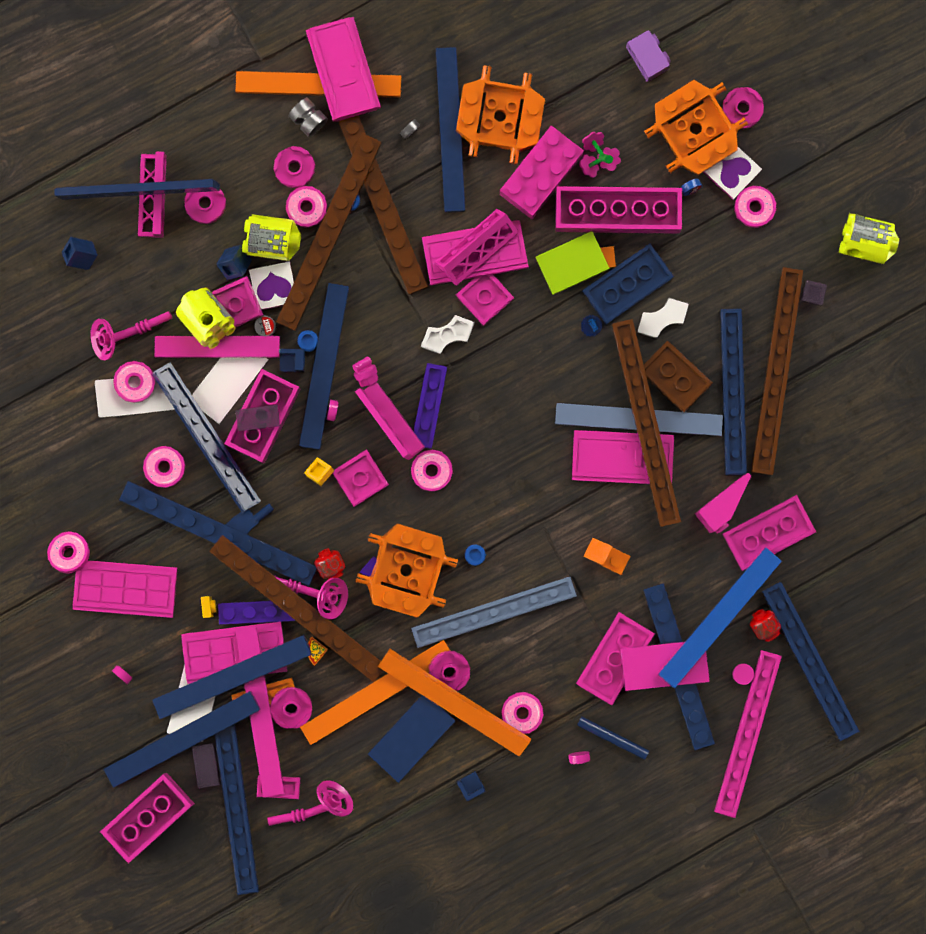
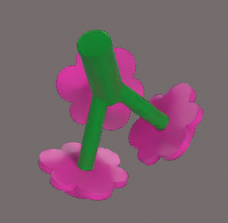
(607, 158)

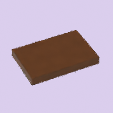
(676, 377)

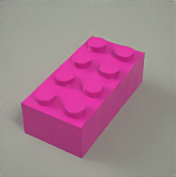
(541, 172)
(266, 391)
(147, 817)

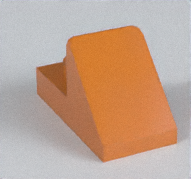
(606, 556)

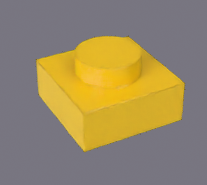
(319, 471)
(208, 606)

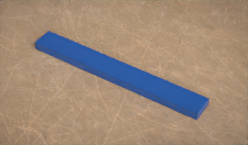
(719, 617)

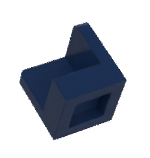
(79, 253)
(234, 262)
(292, 360)
(471, 786)

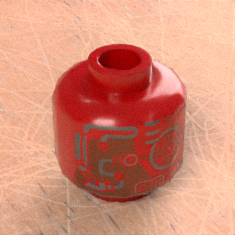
(330, 564)
(765, 625)

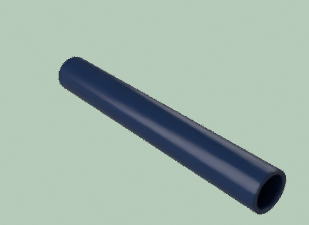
(613, 738)

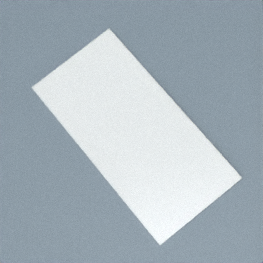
(226, 384)

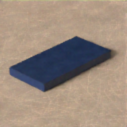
(628, 284)
(411, 737)

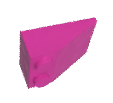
(722, 507)

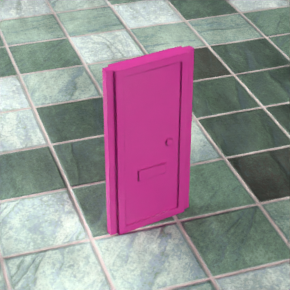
(343, 69)
(508, 258)
(613, 457)
(125, 589)
(218, 649)

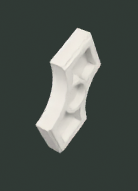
(672, 313)
(438, 338)

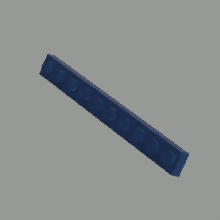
(213, 530)

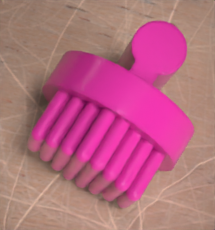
(365, 372)

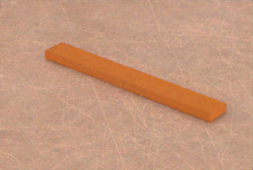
(304, 83)
(364, 699)
(454, 702)

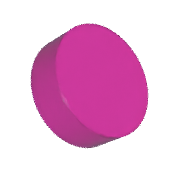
(332, 410)
(122, 674)
(743, 674)
(579, 757)

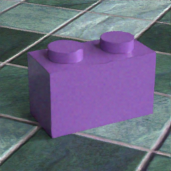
(648, 55)

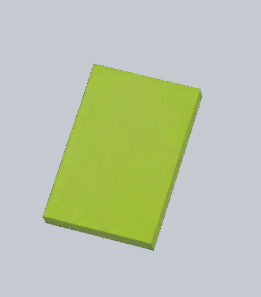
(572, 263)

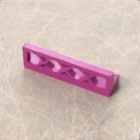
(159, 199)
(473, 240)
(390, 420)

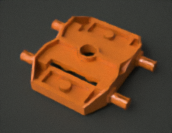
(507, 100)
(708, 116)
(423, 570)

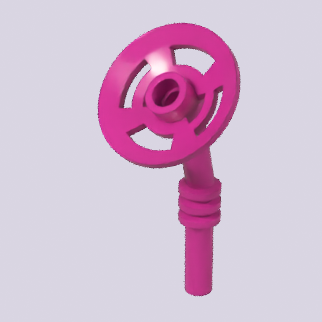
(110, 338)
(323, 596)
(331, 803)

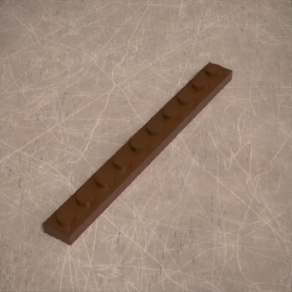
(386, 213)
(329, 232)
(777, 371)
(646, 423)
(296, 608)

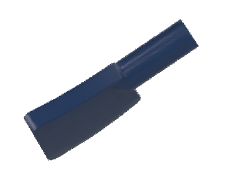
(247, 521)

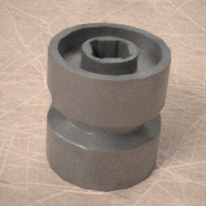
(306, 115)

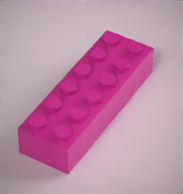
(618, 209)

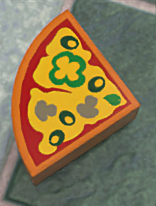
(317, 650)

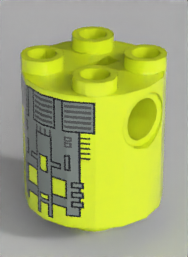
(271, 237)
(869, 239)
(205, 317)

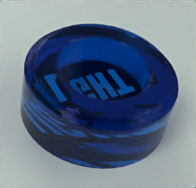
(591, 325)

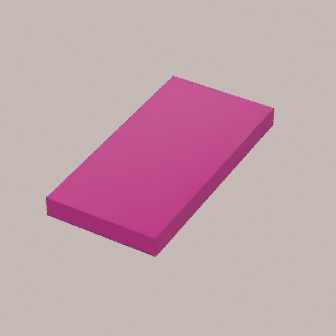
(771, 529)
(645, 662)
(604, 671)

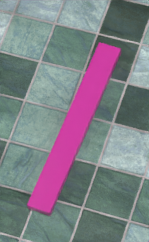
(261, 720)
(747, 734)

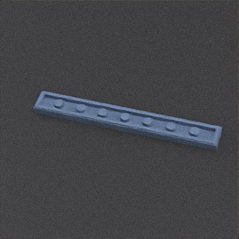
(623, 419)
(493, 612)

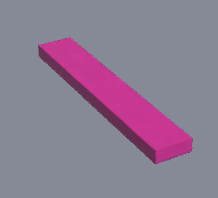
(227, 348)

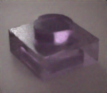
(814, 292)

